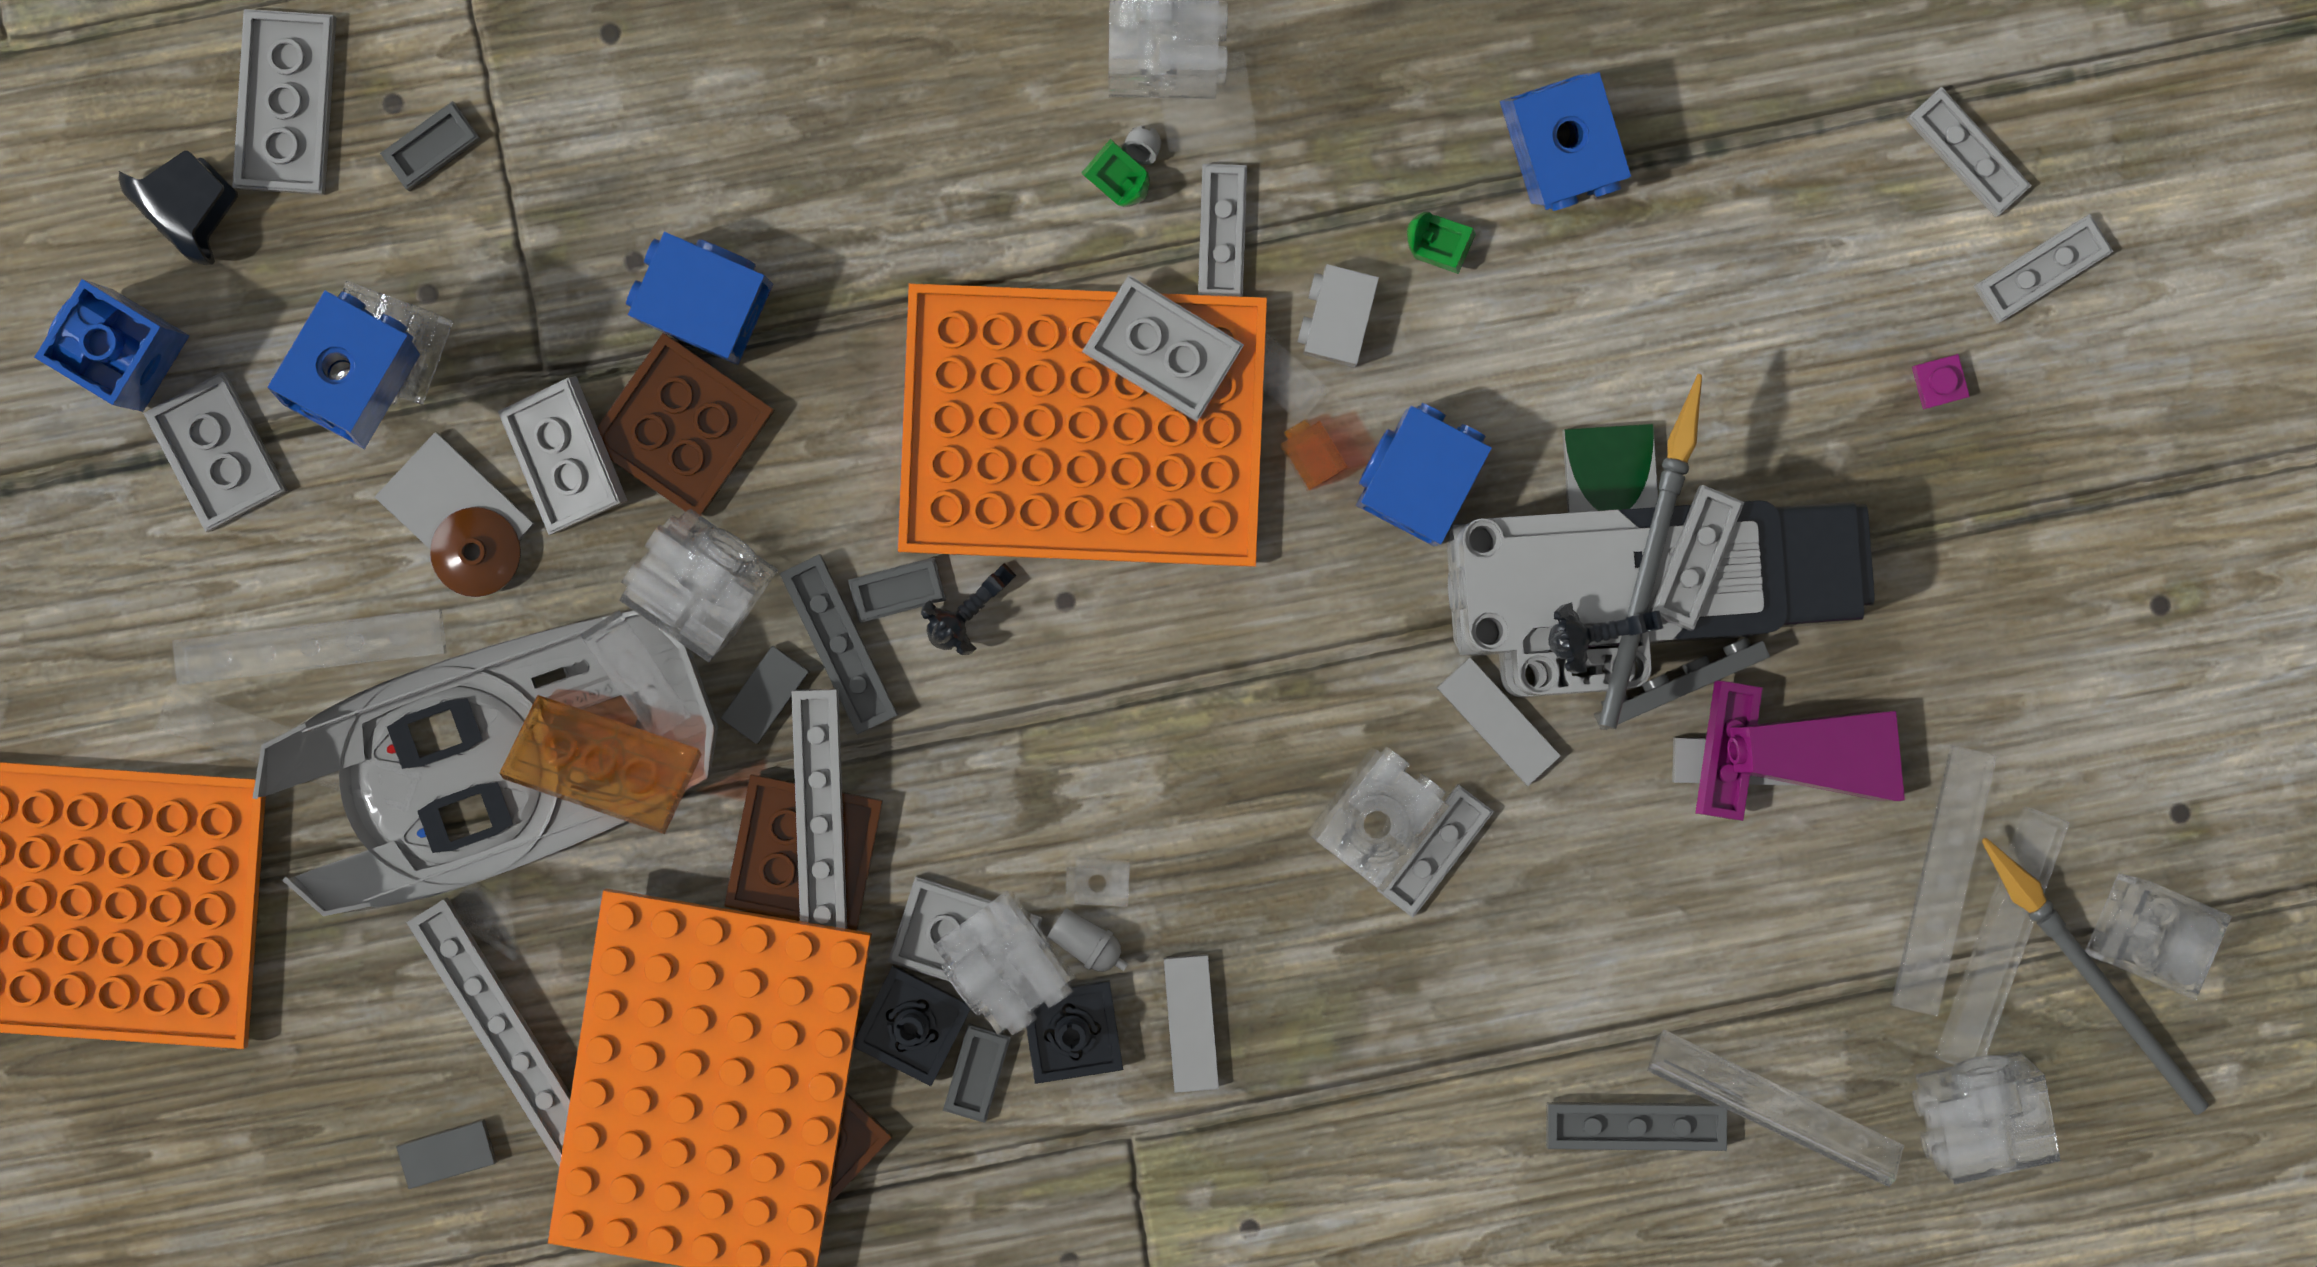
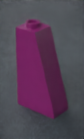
(1830, 753)

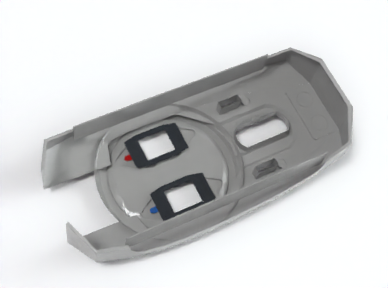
(489, 702)

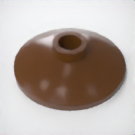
(498, 552)

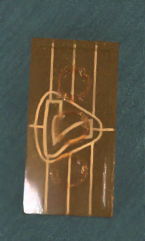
(601, 764)

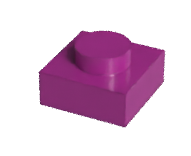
(1940, 381)

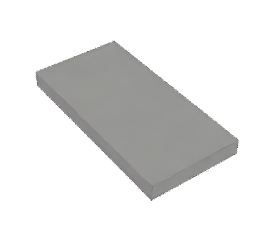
(284, 102)

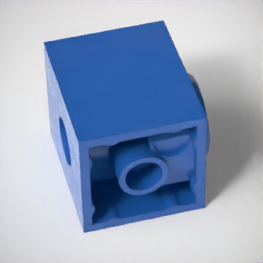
(1587, 162)
(700, 295)
(337, 339)
(111, 346)
(1422, 473)

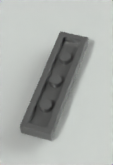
(838, 644)
(1697, 675)
(1636, 1126)

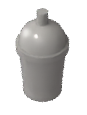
(1087, 942)

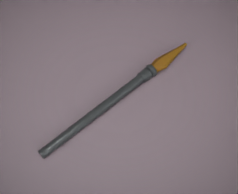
(1680, 447)
(2028, 894)

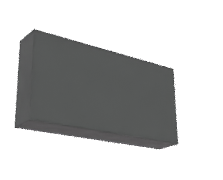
(430, 146)
(897, 590)
(765, 694)
(976, 1073)
(446, 1154)

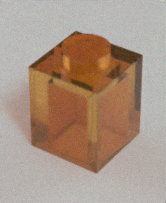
(1312, 453)

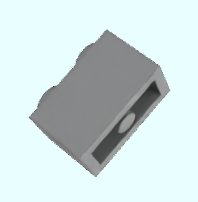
(1339, 315)

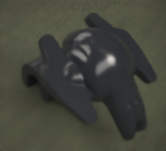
(948, 628)
(1571, 638)

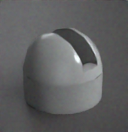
(1142, 145)

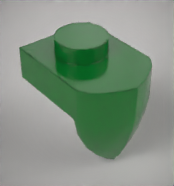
(1118, 175)
(1439, 241)

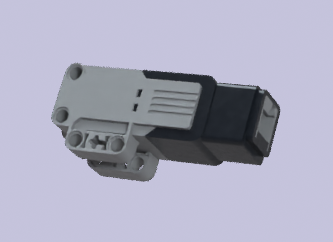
(1516, 571)

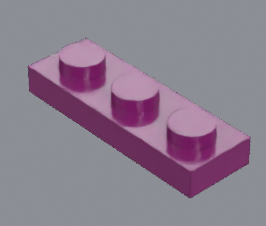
(1722, 790)

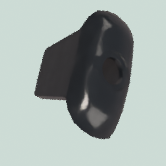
(183, 203)

